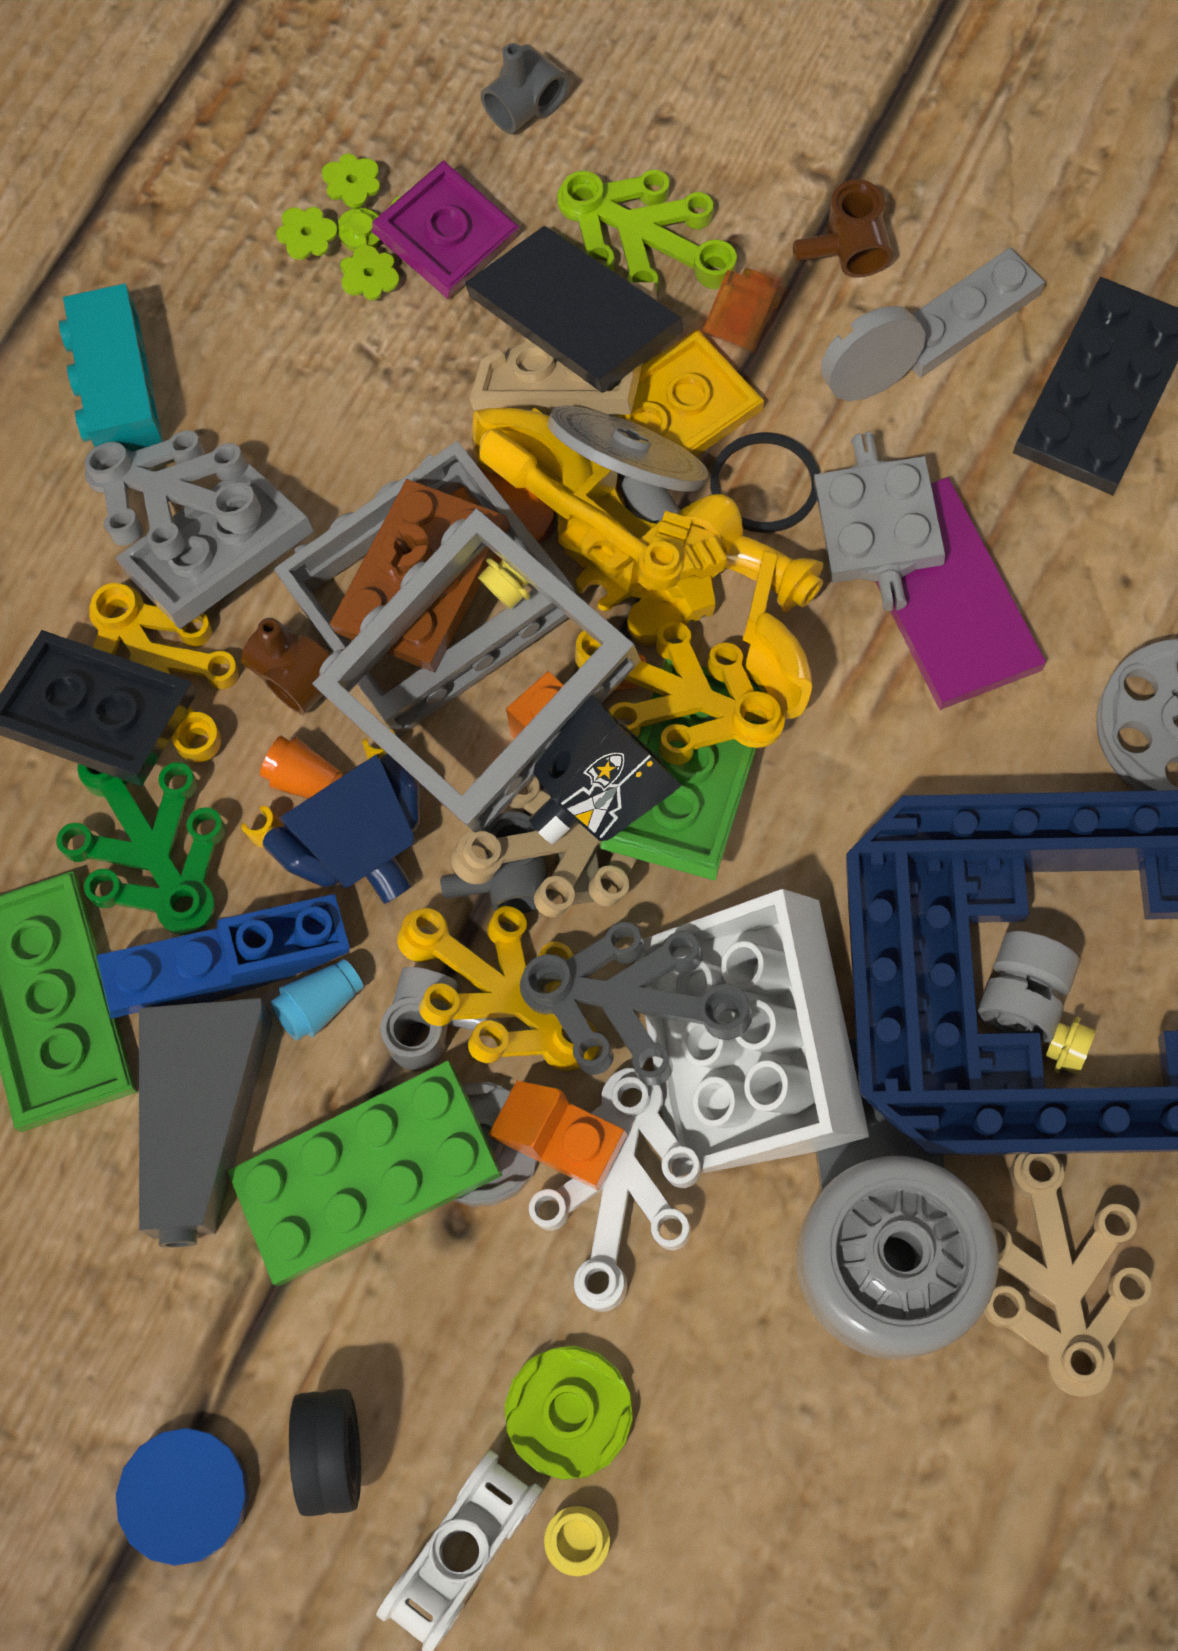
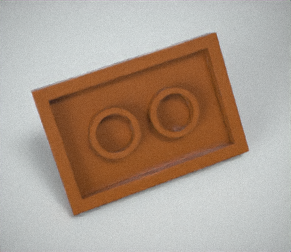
(405, 538)

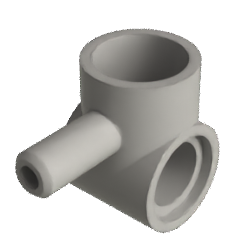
(405, 1011)

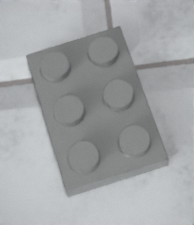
(213, 557)

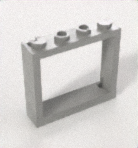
(418, 590)
(469, 658)

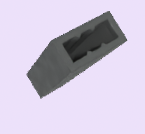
(193, 1109)

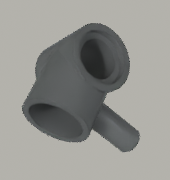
(525, 88)
(514, 881)

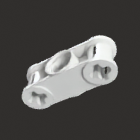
(431, 1581)

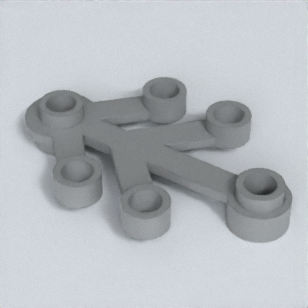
(114, 468)

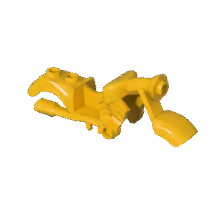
(659, 562)

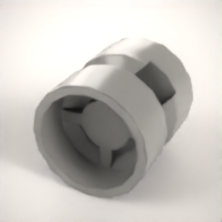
(1030, 980)

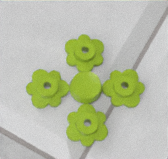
(310, 232)

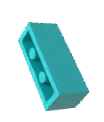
(110, 369)

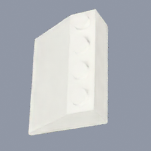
(792, 1074)

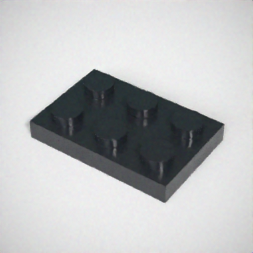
(93, 707)

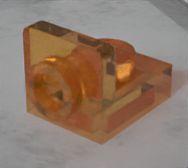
(742, 309)

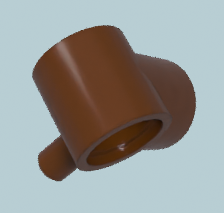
(853, 231)
(285, 663)

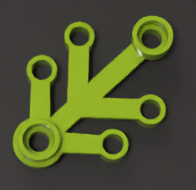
(644, 225)

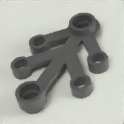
(627, 995)

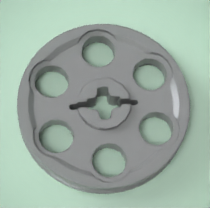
(1152, 717)

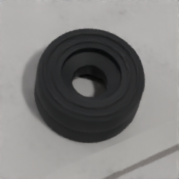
(325, 1452)

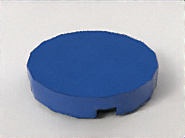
(182, 1497)

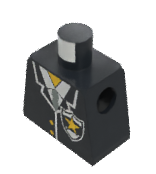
(598, 777)

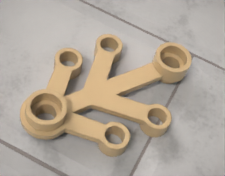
(576, 844)
(1065, 1282)

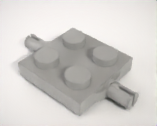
(879, 520)

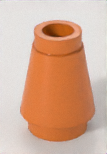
(297, 768)

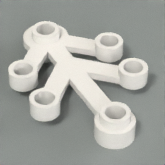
(623, 1177)

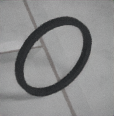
(780, 440)

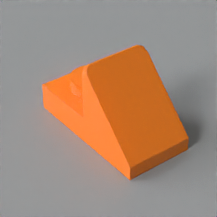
(558, 1134)

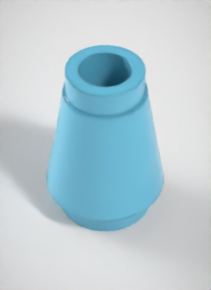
(315, 999)

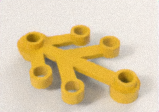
(163, 657)
(692, 694)
(501, 990)

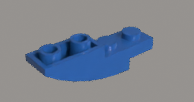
(226, 960)

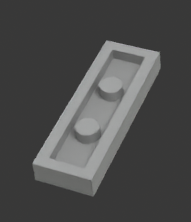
(974, 307)

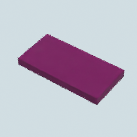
(962, 615)

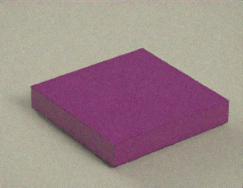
(445, 229)

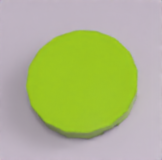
(568, 1412)

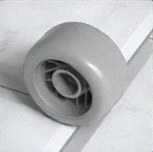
(857, 1290)

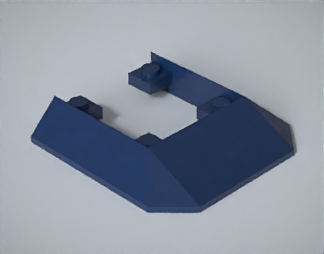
(910, 907)

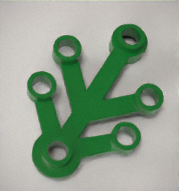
(150, 850)

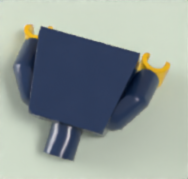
(349, 828)

